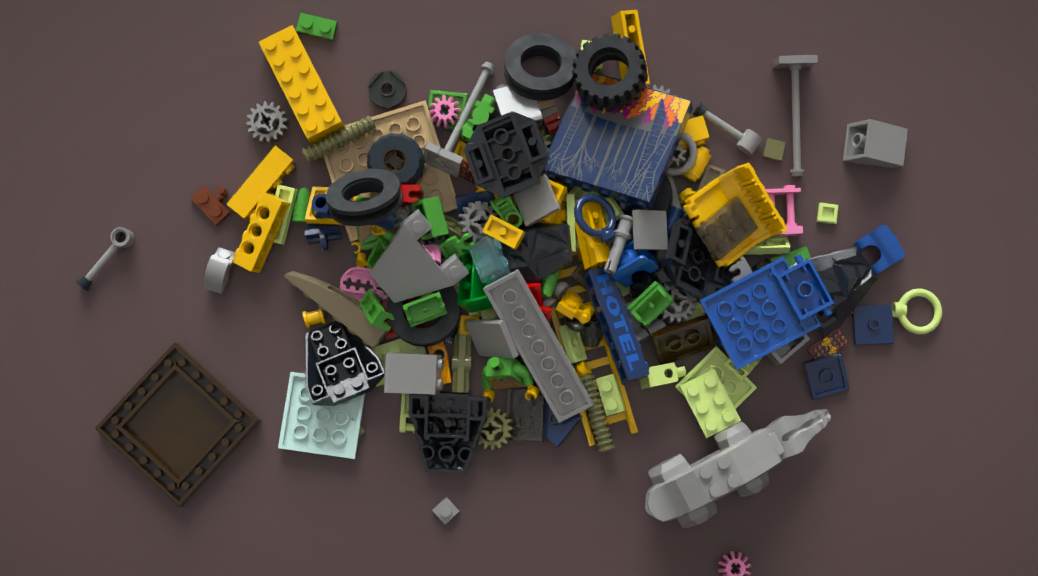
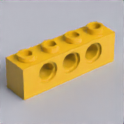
(270, 227)

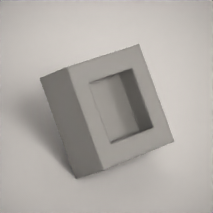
(445, 510)

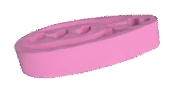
(362, 274)

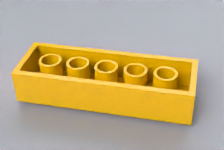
(301, 85)

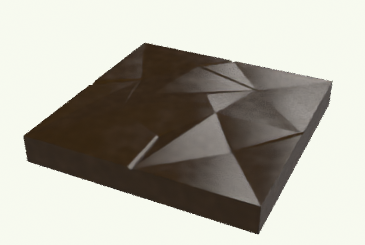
(177, 424)

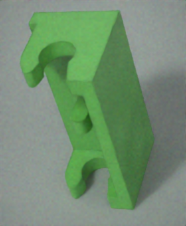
(650, 303)
(425, 309)
(374, 311)

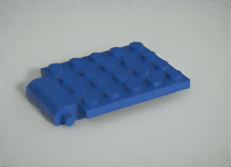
(767, 309)

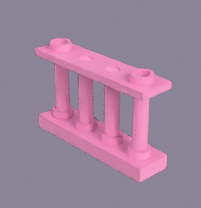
(789, 191)

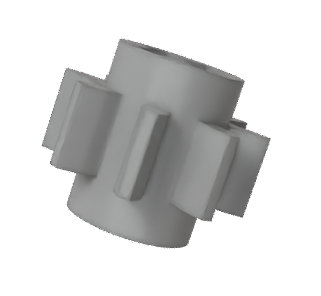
(678, 151)

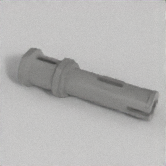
(622, 235)

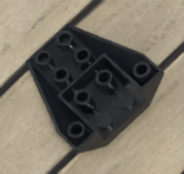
(339, 365)

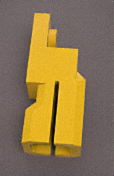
(592, 251)

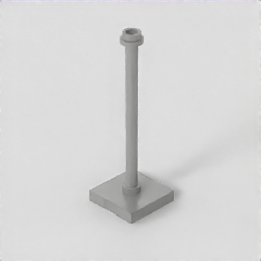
(795, 64)
(444, 158)

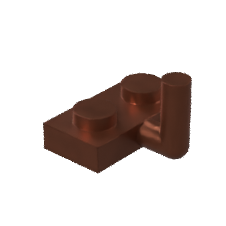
(211, 204)

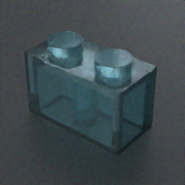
(489, 259)

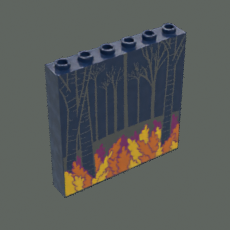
(622, 150)

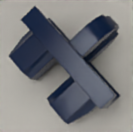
(322, 235)

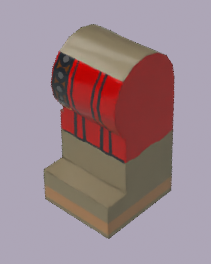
(550, 116)

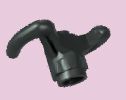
(590, 331)

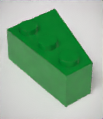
(470, 290)

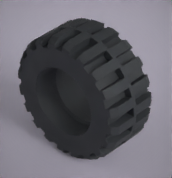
(604, 50)

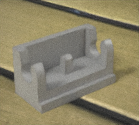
(739, 269)

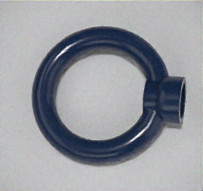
(605, 233)

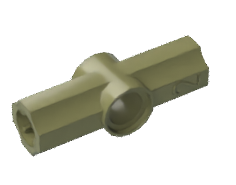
(461, 363)

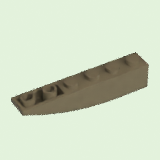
(340, 305)

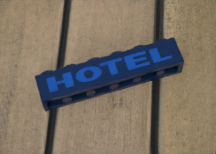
(616, 325)

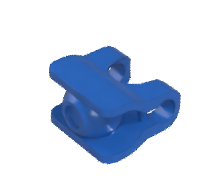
(886, 243)
(632, 262)

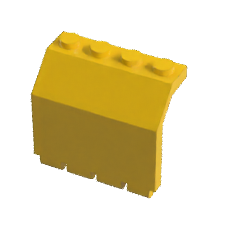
(746, 185)

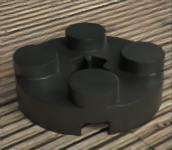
(387, 79)

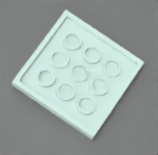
(317, 427)

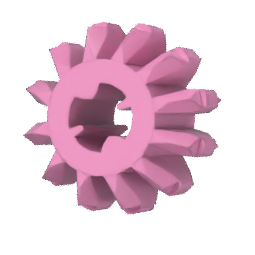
(437, 111)
(734, 560)

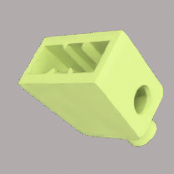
(658, 378)

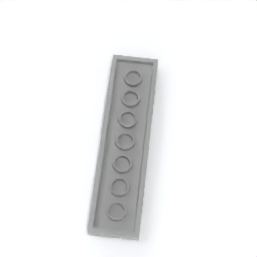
(538, 346)

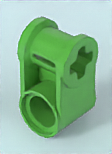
(506, 209)

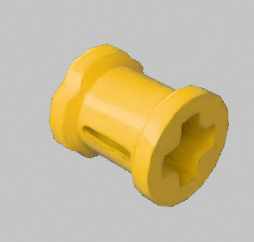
(314, 317)

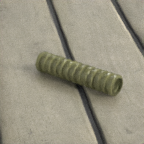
(338, 139)
(597, 417)

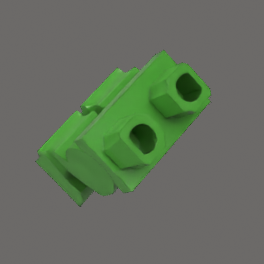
(482, 113)

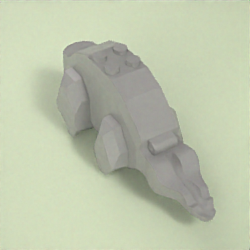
(740, 465)

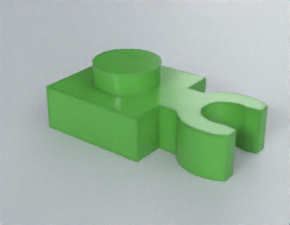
(454, 246)

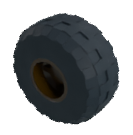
(398, 155)

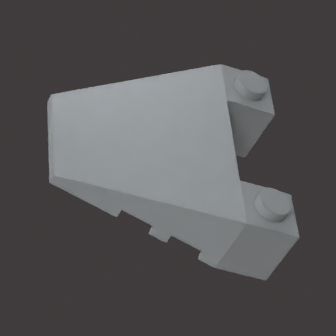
(407, 267)

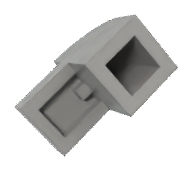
(218, 270)

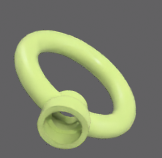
(899, 310)

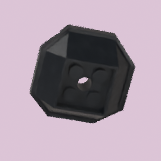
(488, 153)
(691, 264)

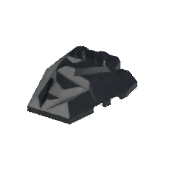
(541, 252)
(847, 281)
(447, 428)

